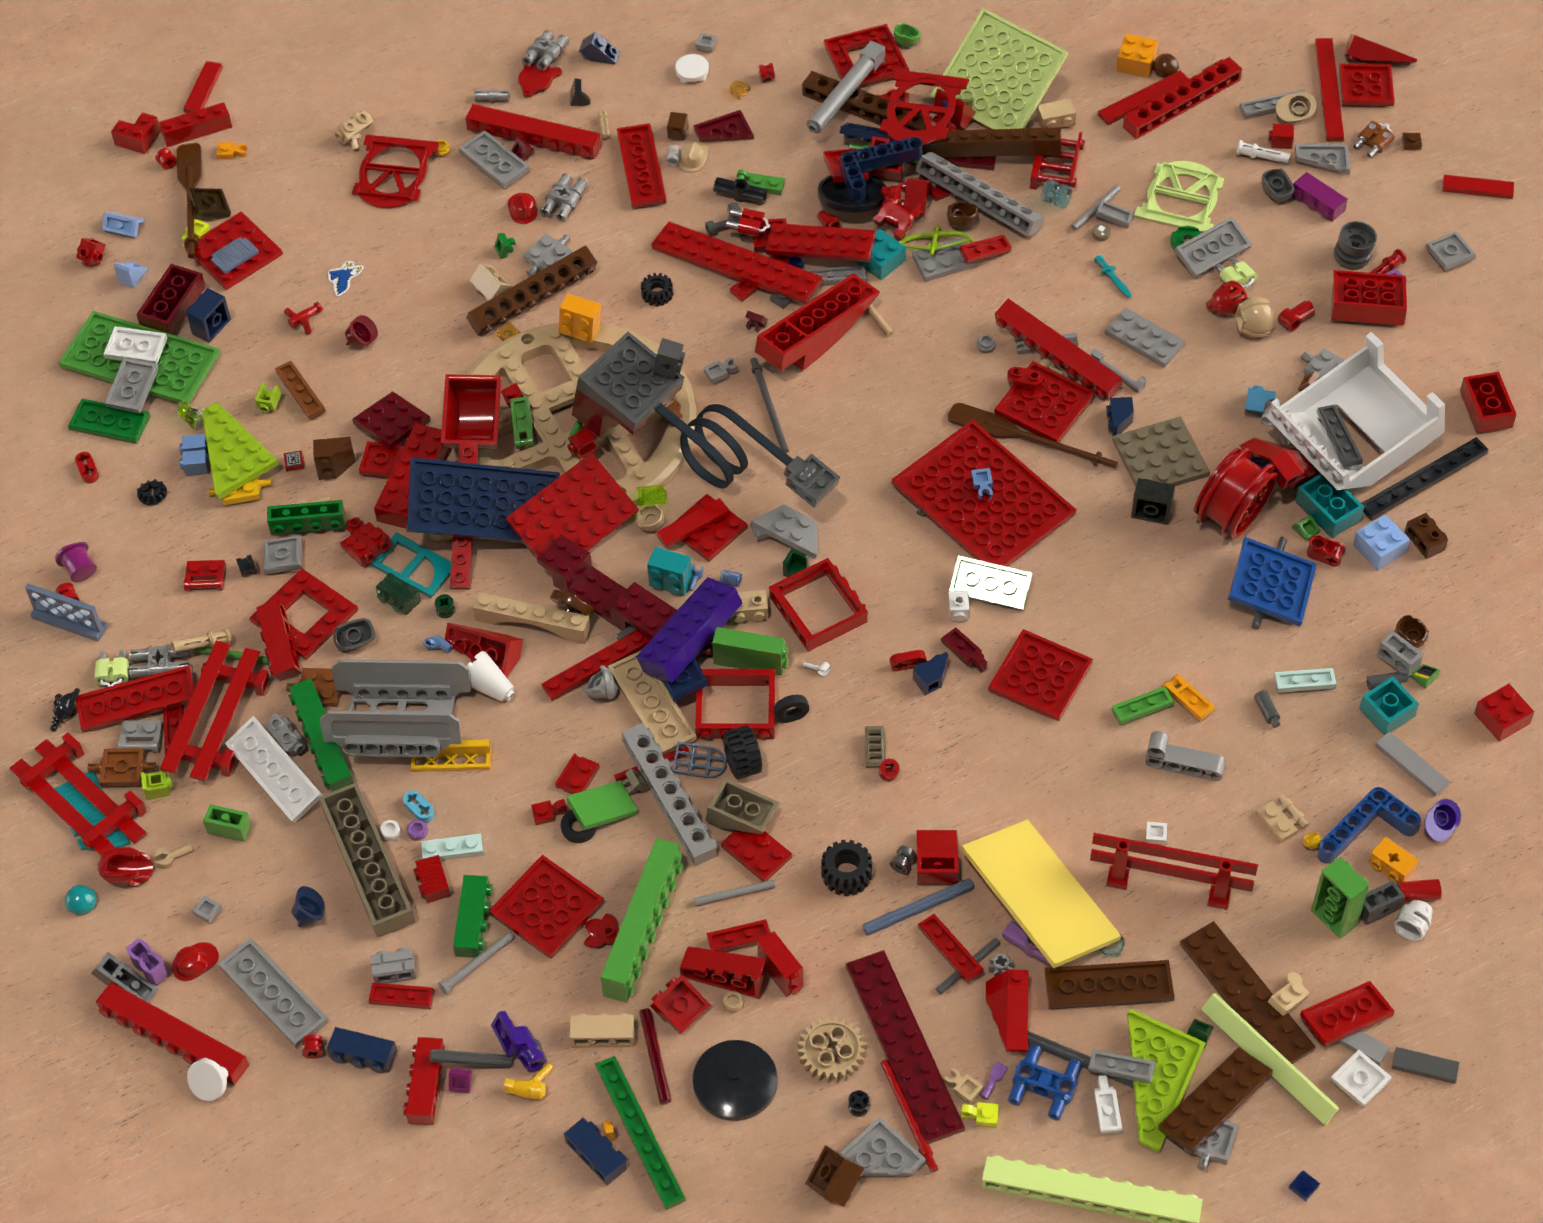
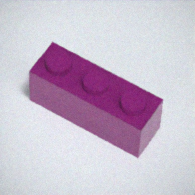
(1319, 196)

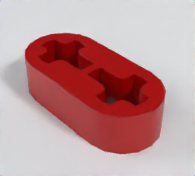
(90, 466)
(907, 660)

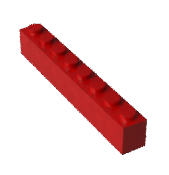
(533, 131)
(1058, 349)
(168, 1031)

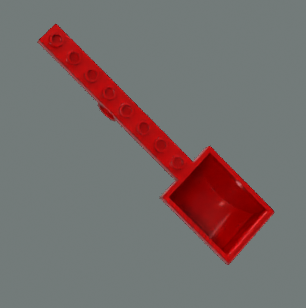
(469, 424)

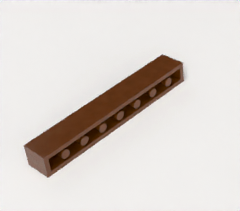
(998, 143)

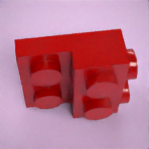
(366, 544)
(679, 1003)

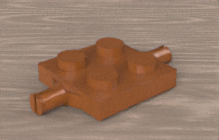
(324, 685)
(121, 767)

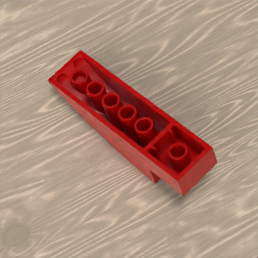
(816, 325)

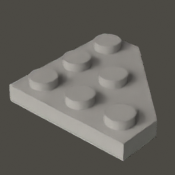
(884, 1152)

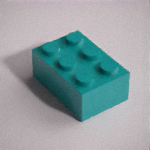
(1329, 507)

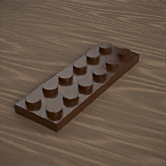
(1109, 984)
(1215, 1100)

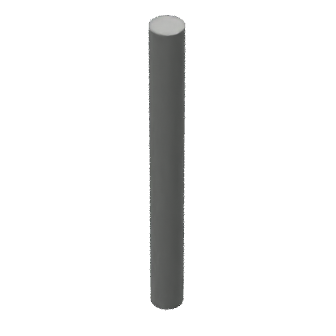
(978, 957)

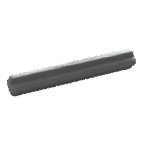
(470, 1058)

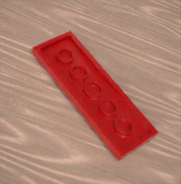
(641, 165)
(820, 242)
(135, 698)

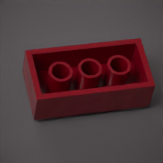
(171, 298)

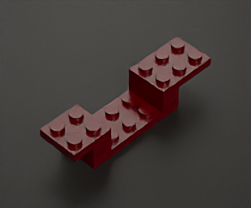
(620, 606)

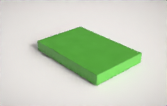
(602, 805)

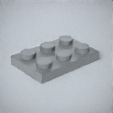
(942, 263)
(131, 385)

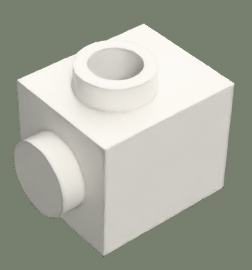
(958, 605)

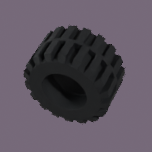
(742, 752)
(846, 881)

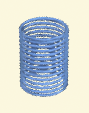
(730, 576)

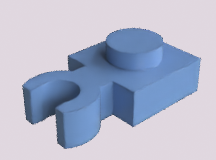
(983, 481)

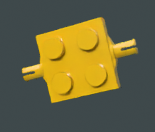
(246, 493)

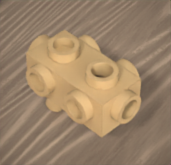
(351, 130)

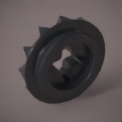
(144, 495)

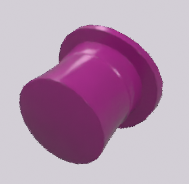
(76, 561)

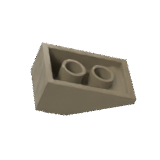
(740, 808)

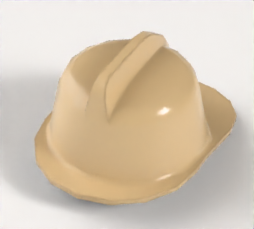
(1296, 106)
(693, 156)

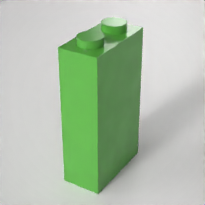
(749, 650)

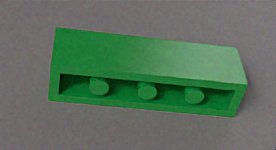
(471, 916)

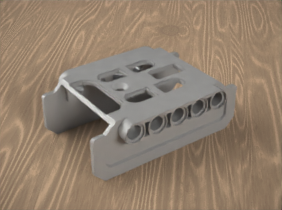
(397, 731)

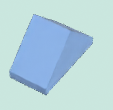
(129, 273)

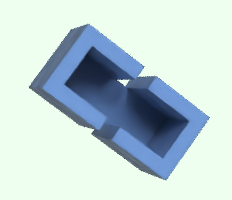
(194, 453)

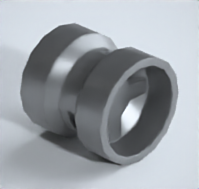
(902, 860)

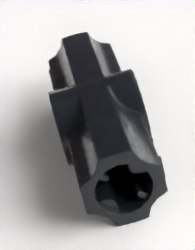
(740, 190)

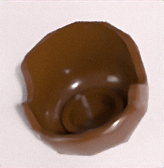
(1165, 65)

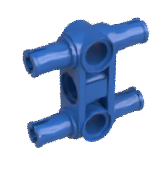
(1044, 1082)

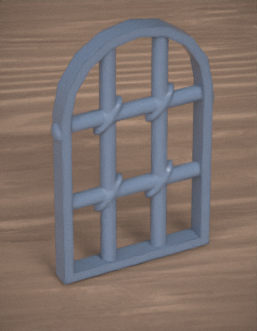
(693, 755)

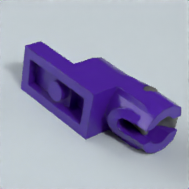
(518, 1042)

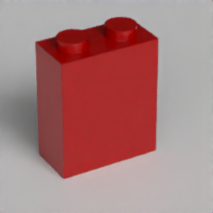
(781, 964)

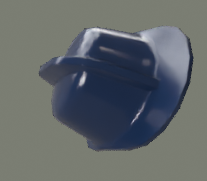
(307, 906)

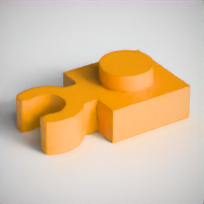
(228, 150)

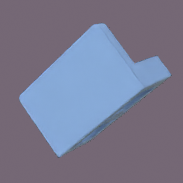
(121, 223)

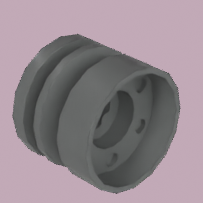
(1355, 245)

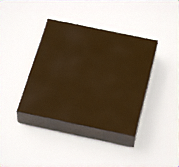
(209, 202)

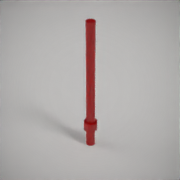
(924, 1149)

